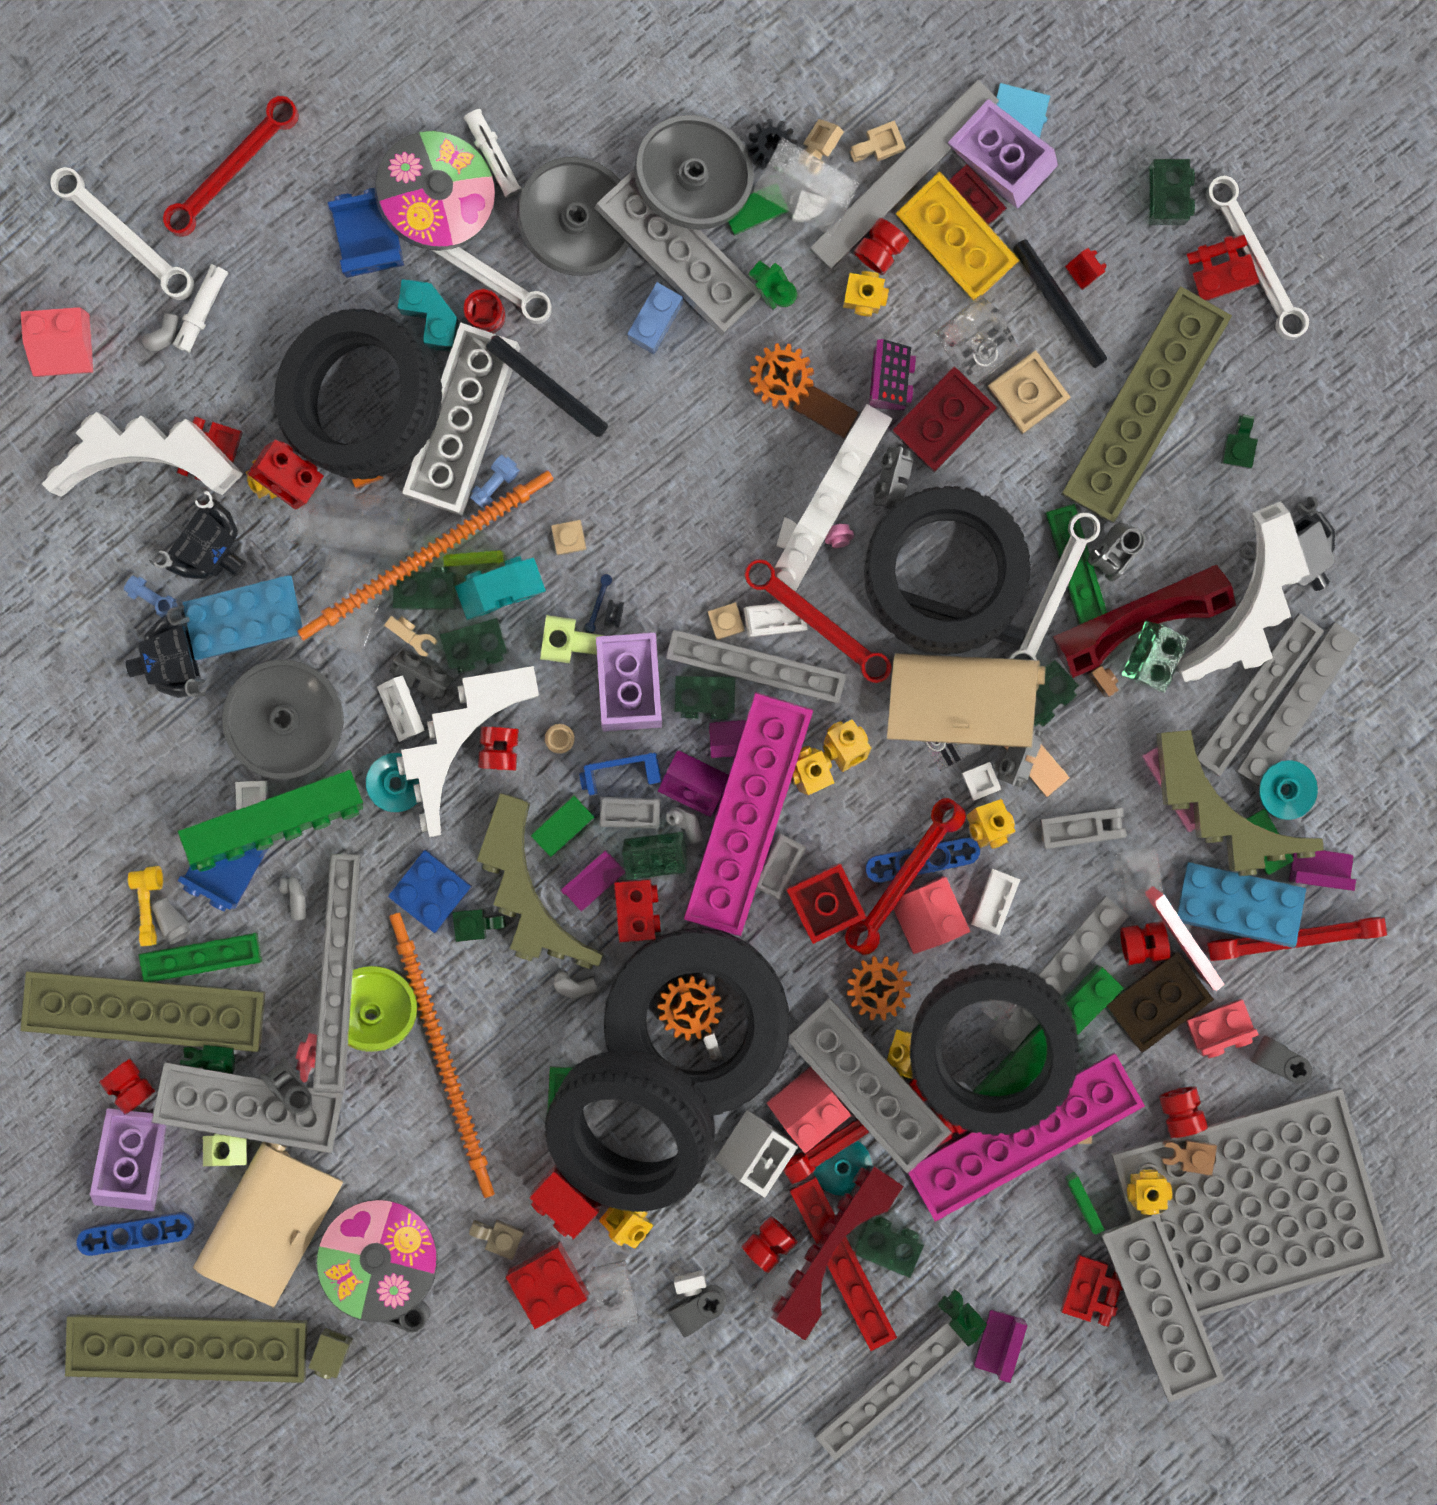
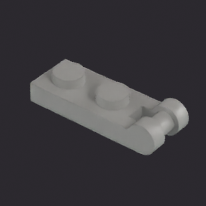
(1082, 828)

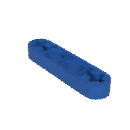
(928, 867)
(135, 1233)

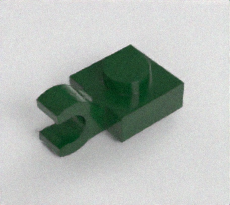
(1240, 448)
(473, 925)
(210, 1058)
(965, 1319)

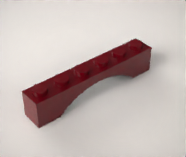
(1192, 597)
(802, 1302)

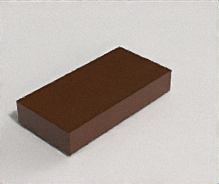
(826, 411)

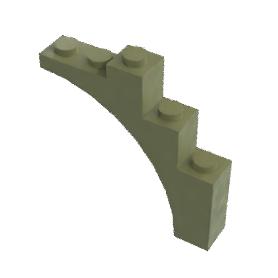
(1186, 783)
(537, 928)

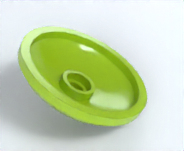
(389, 999)

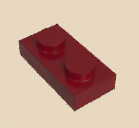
(978, 194)

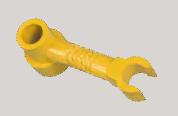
(144, 882)

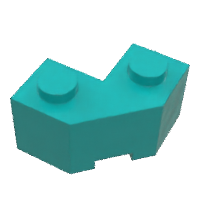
(424, 301)
(500, 587)

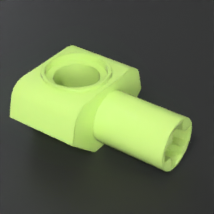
(576, 641)
(212, 1155)

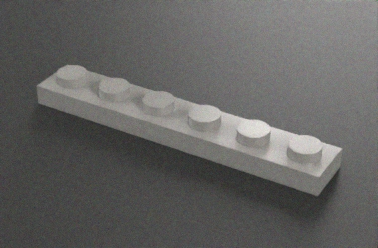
(756, 666)
(1259, 694)
(1298, 702)
(1066, 966)
(890, 1390)

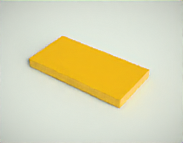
(957, 236)

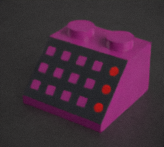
(890, 375)

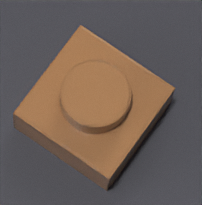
(1104, 680)

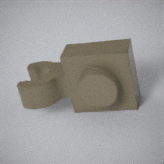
(501, 1239)

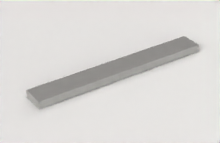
(900, 178)
(337, 974)

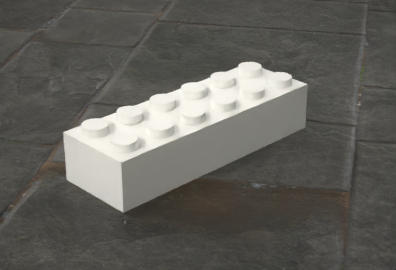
(470, 402)

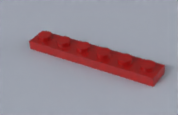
(845, 1267)

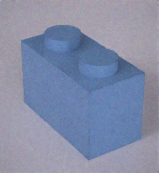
(655, 318)

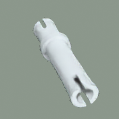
(487, 143)
(200, 308)

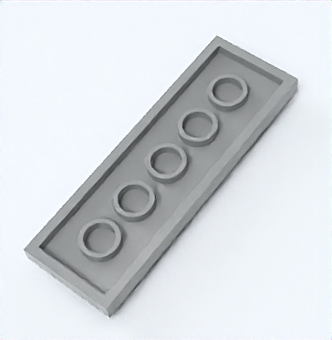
(681, 257)
(869, 1086)
(244, 1109)
(1162, 1306)

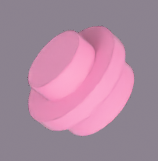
(839, 536)

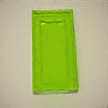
(474, 558)

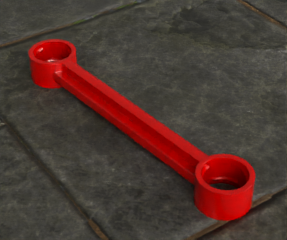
(231, 166)
(818, 621)
(905, 876)
(1358, 929)
(804, 1164)

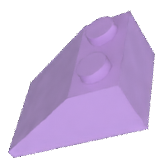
(1004, 153)
(628, 682)
(128, 1161)

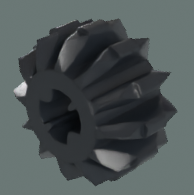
(760, 140)

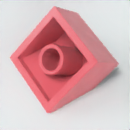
(57, 341)
(930, 915)
(808, 1109)

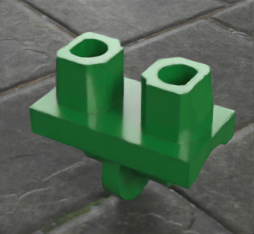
(773, 285)

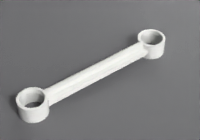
(121, 233)
(1265, 272)
(496, 281)
(1055, 589)

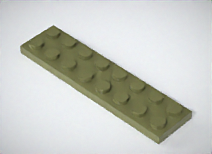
(1146, 404)
(142, 1011)
(186, 1348)

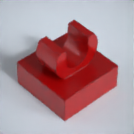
(1085, 268)

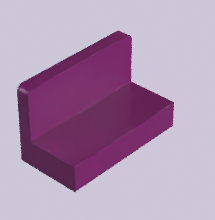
(725, 738)
(693, 783)
(1324, 870)
(593, 880)
(1001, 1344)

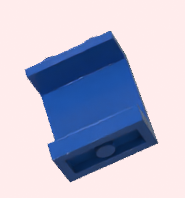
(363, 235)
(651, 764)
(225, 881)

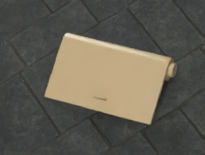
(964, 699)
(267, 1224)

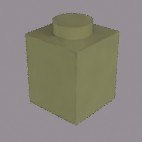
(330, 1354)

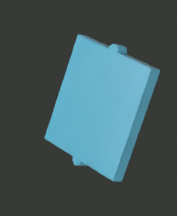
(1024, 106)

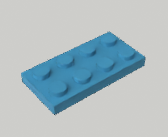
(243, 618)
(1241, 905)

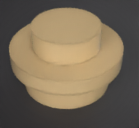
(559, 738)

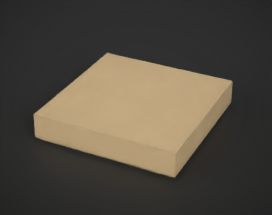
(1028, 392)

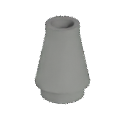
(170, 921)

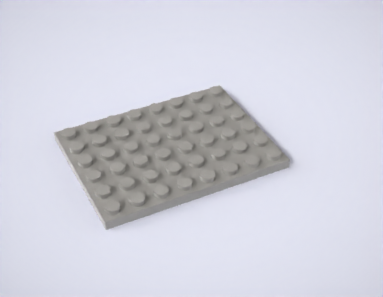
(1277, 1212)

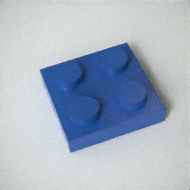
(429, 891)

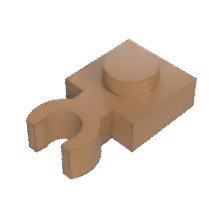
(1194, 1157)

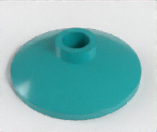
(379, 786)
(1301, 793)
(840, 1183)

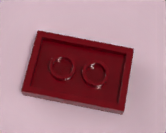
(944, 419)

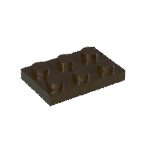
(1159, 1002)

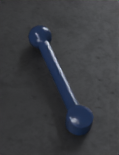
(606, 580)

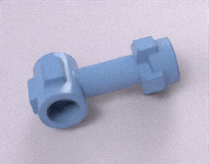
(505, 470)
(136, 587)

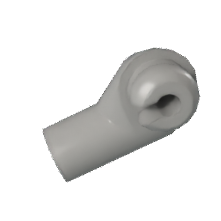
(163, 337)
(685, 820)
(297, 898)
(572, 989)

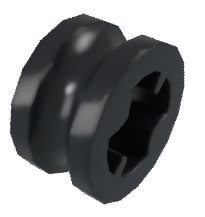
(614, 614)

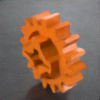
(791, 369)
(880, 1000)
(702, 1003)

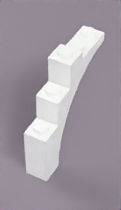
(142, 442)
(831, 496)
(1242, 637)
(430, 763)

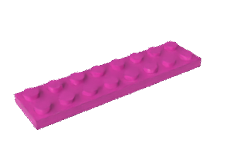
(748, 813)
(984, 1162)

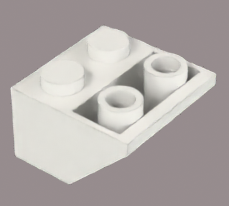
(756, 1153)

